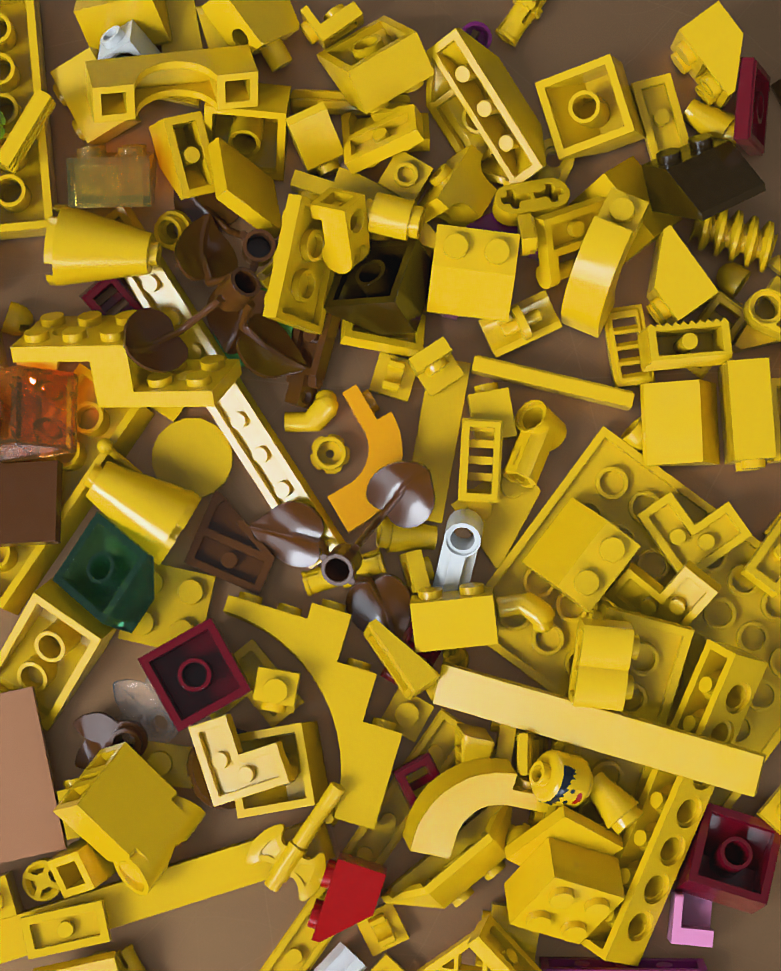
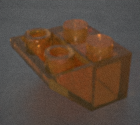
(37, 413)

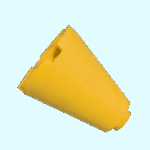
(96, 248)
(142, 506)

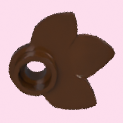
(105, 731)

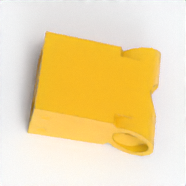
(129, 815)

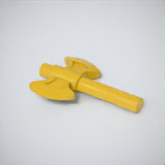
(290, 857)

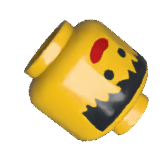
(561, 779)

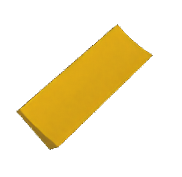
(26, 566)

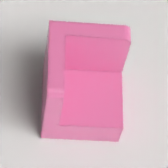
(689, 920)

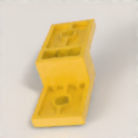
(114, 375)

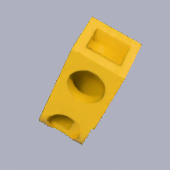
(344, 228)

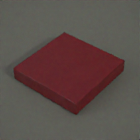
(751, 106)

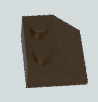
(700, 178)
(384, 289)

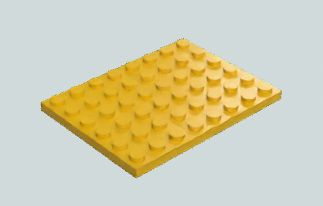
(618, 487)

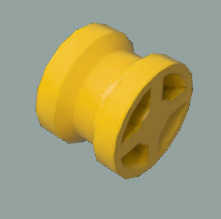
(40, 886)

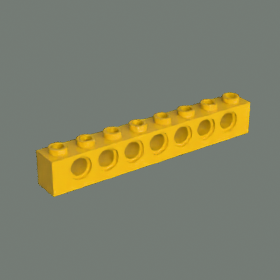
(674, 804)

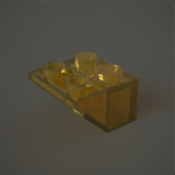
(111, 178)

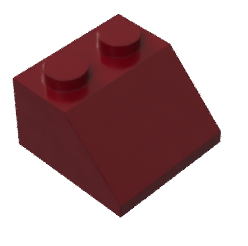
(730, 860)

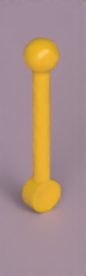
(105, 446)

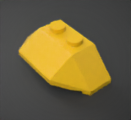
(483, 107)
(475, 854)

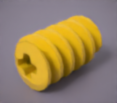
(737, 237)

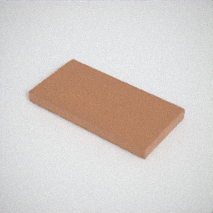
(26, 781)

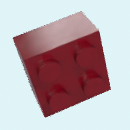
(195, 674)

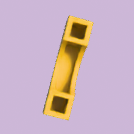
(215, 75)

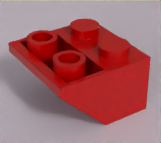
(350, 897)

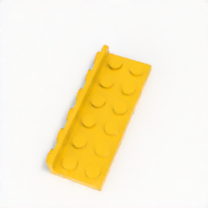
(656, 679)

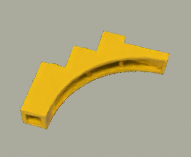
(317, 642)

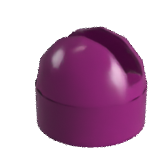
(484, 34)

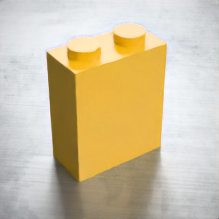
(746, 413)

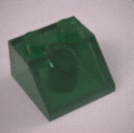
(109, 575)

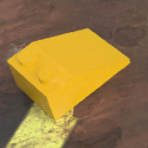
(52, 649)

